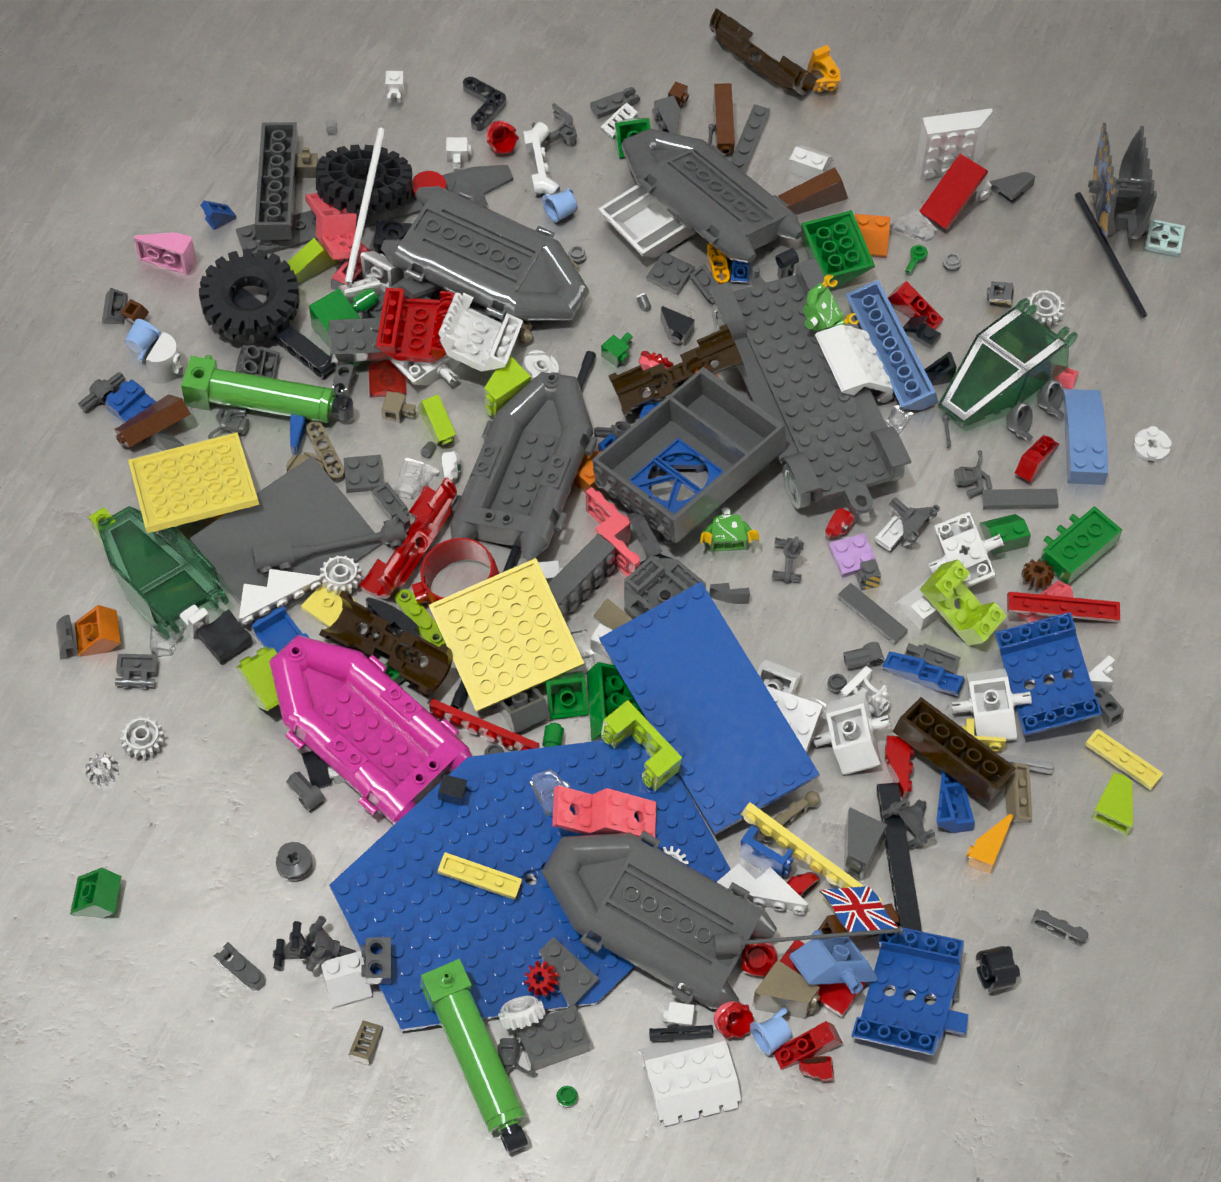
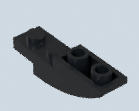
(397, 619)

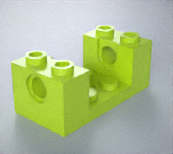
(972, 619)
(664, 758)

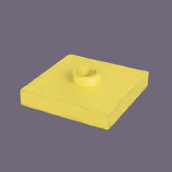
(323, 606)

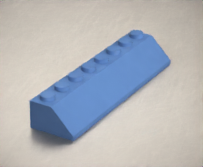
(892, 347)

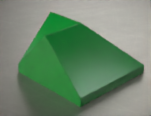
(628, 128)

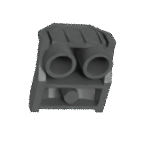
(257, 361)

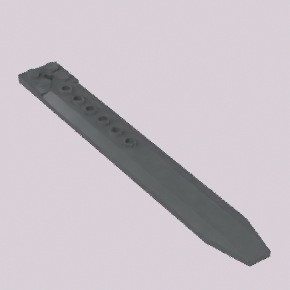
(304, 224)

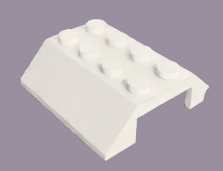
(476, 337)
(854, 361)
(691, 1078)

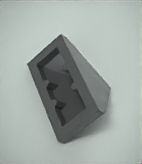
(164, 440)

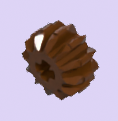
(1037, 574)

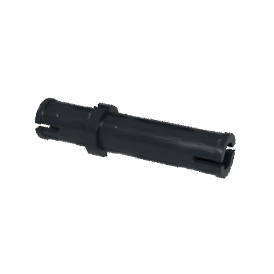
(704, 1032)

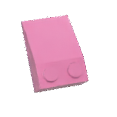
(167, 251)

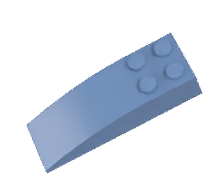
(1085, 437)

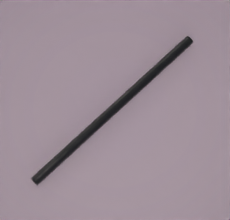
(1108, 250)

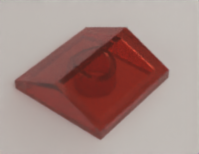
(385, 377)

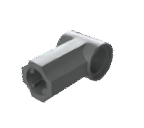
(868, 655)
(307, 794)

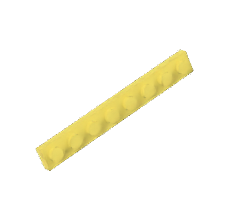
(800, 849)

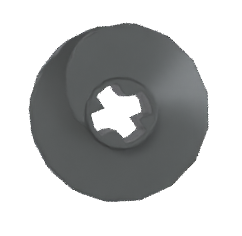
(286, 863)

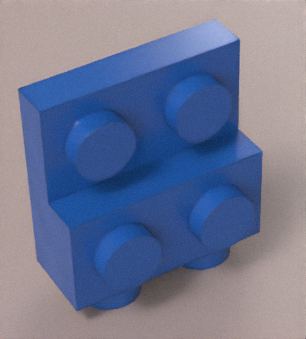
(128, 401)

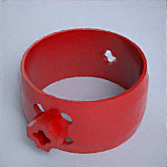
(445, 554)

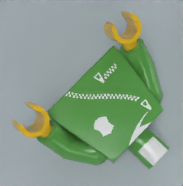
(822, 309)
(728, 532)

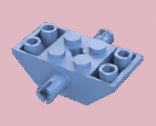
(833, 962)

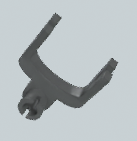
(566, 130)

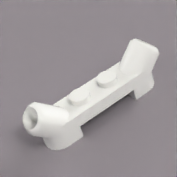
(533, 140)

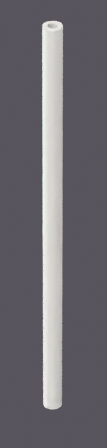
(364, 206)

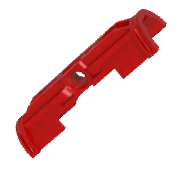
(431, 513)

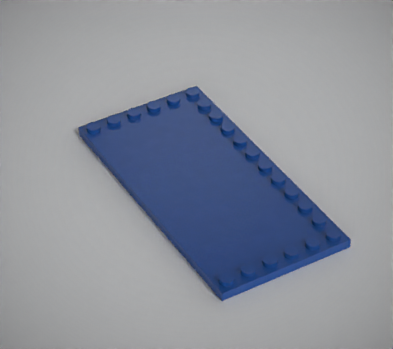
(709, 707)

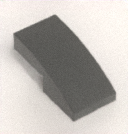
(724, 594)

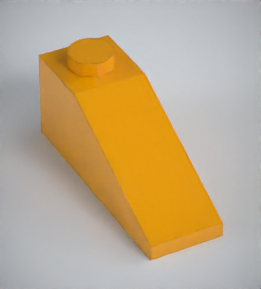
(986, 849)

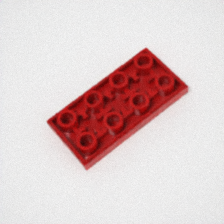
(953, 191)
(833, 996)

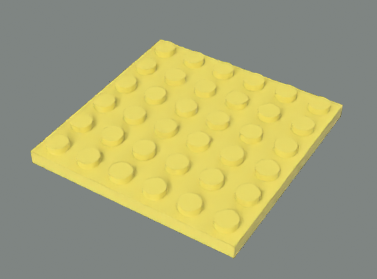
(192, 482)
(506, 634)

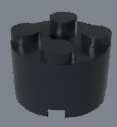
(997, 968)

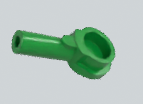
(918, 254)

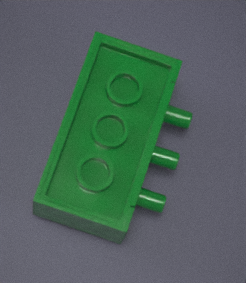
(1080, 544)

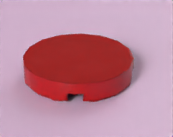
(427, 179)

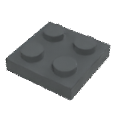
(670, 273)
(363, 473)

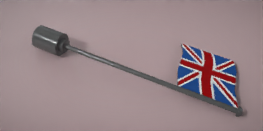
(854, 907)

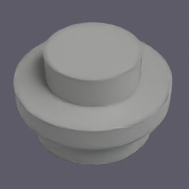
(577, 254)
(952, 261)

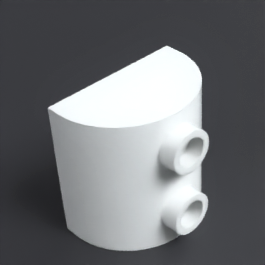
(164, 360)

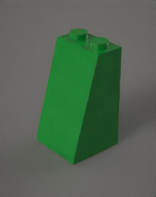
(331, 307)

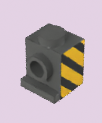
(1005, 288)
(868, 575)

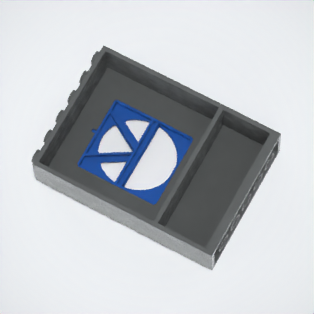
(700, 420)

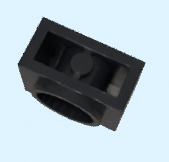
(389, 230)

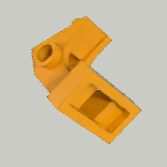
(823, 63)

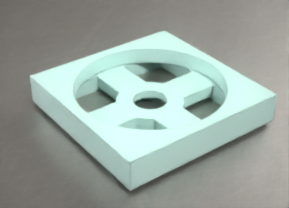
(1179, 229)

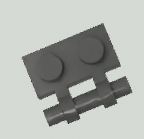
(136, 665)

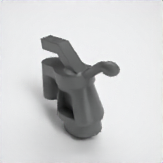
(232, 421)
(969, 475)
(508, 1053)

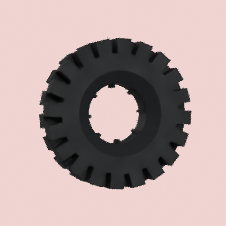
(337, 186)
(245, 271)

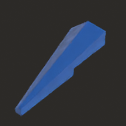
(953, 806)

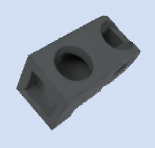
(343, 379)
(1110, 708)

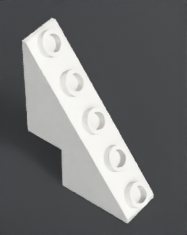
(280, 588)
(766, 890)

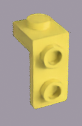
(994, 743)

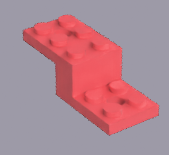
(334, 228)
(613, 528)
(602, 812)

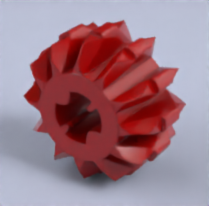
(541, 986)

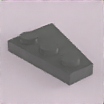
(573, 976)

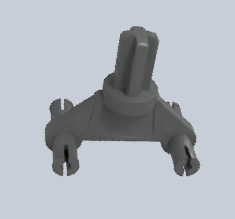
(912, 519)
(791, 550)
(913, 818)
(324, 945)

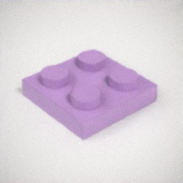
(850, 552)

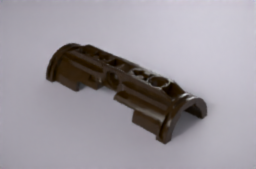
(737, 38)
(713, 347)
(348, 633)

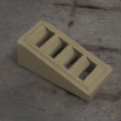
(360, 1057)

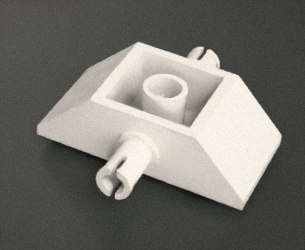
(426, 373)
(962, 542)
(992, 704)
(853, 733)

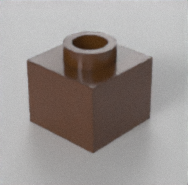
(680, 93)
(133, 311)

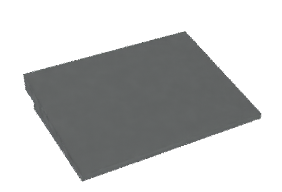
(296, 507)

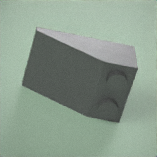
(524, 709)

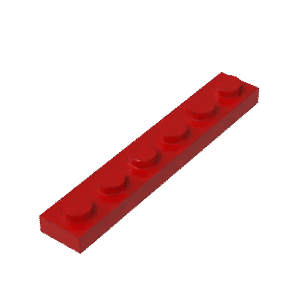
(1056, 605)
(479, 726)

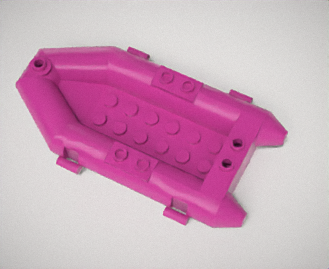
(363, 724)

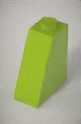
(310, 261)
(436, 420)
(1116, 804)

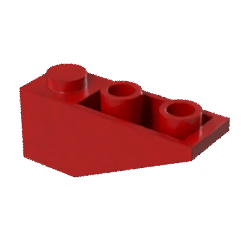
(912, 304)
(1036, 457)
(898, 763)
(809, 1044)

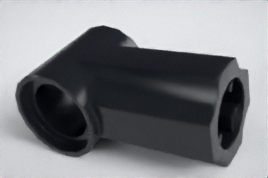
(786, 263)

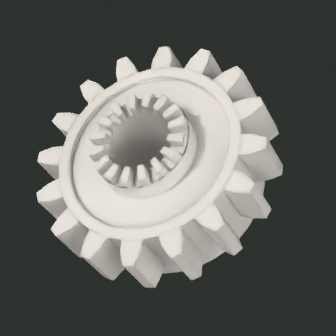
(1049, 307)
(340, 574)
(138, 728)
(521, 1012)

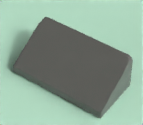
(114, 303)

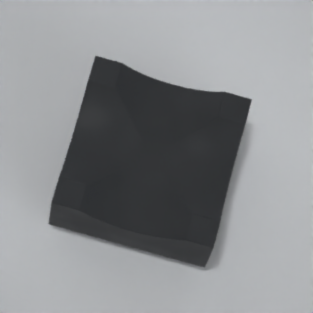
(224, 636)

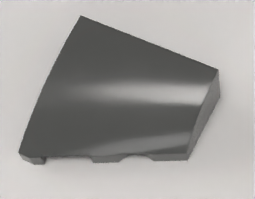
(64, 635)

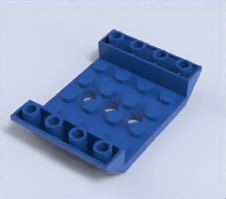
(1044, 651)
(914, 964)

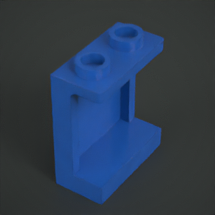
(276, 629)
(762, 856)

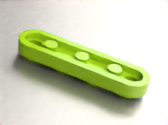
(427, 626)

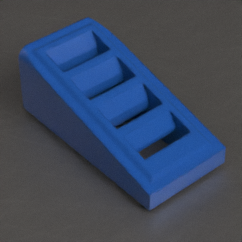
(297, 431)

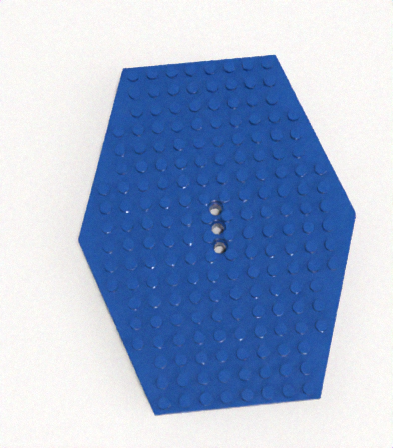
(502, 826)

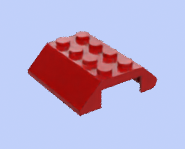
(412, 326)

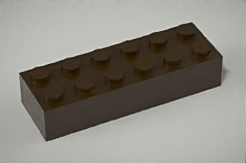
(954, 750)

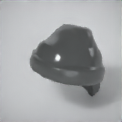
(1051, 397)
(1020, 420)

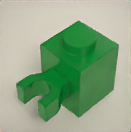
(617, 350)

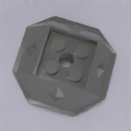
(656, 580)

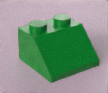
(1012, 532)
(567, 695)
(96, 894)

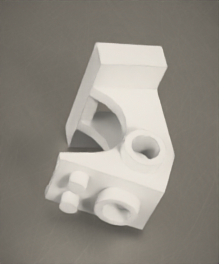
(860, 683)

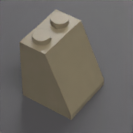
(786, 989)

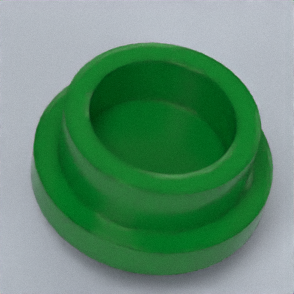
(567, 1096)

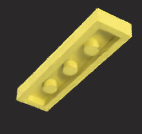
(1124, 759)
(479, 876)

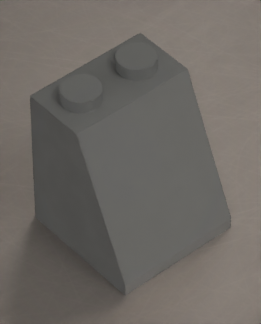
(862, 842)

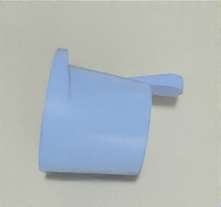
(559, 205)
(141, 337)
(771, 1033)

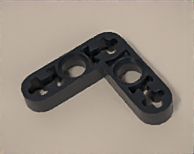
(489, 102)

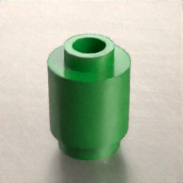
(365, 300)
(553, 735)

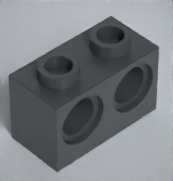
(380, 960)

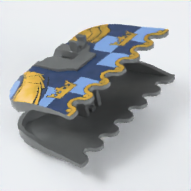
(1130, 191)

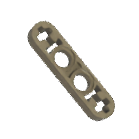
(326, 451)

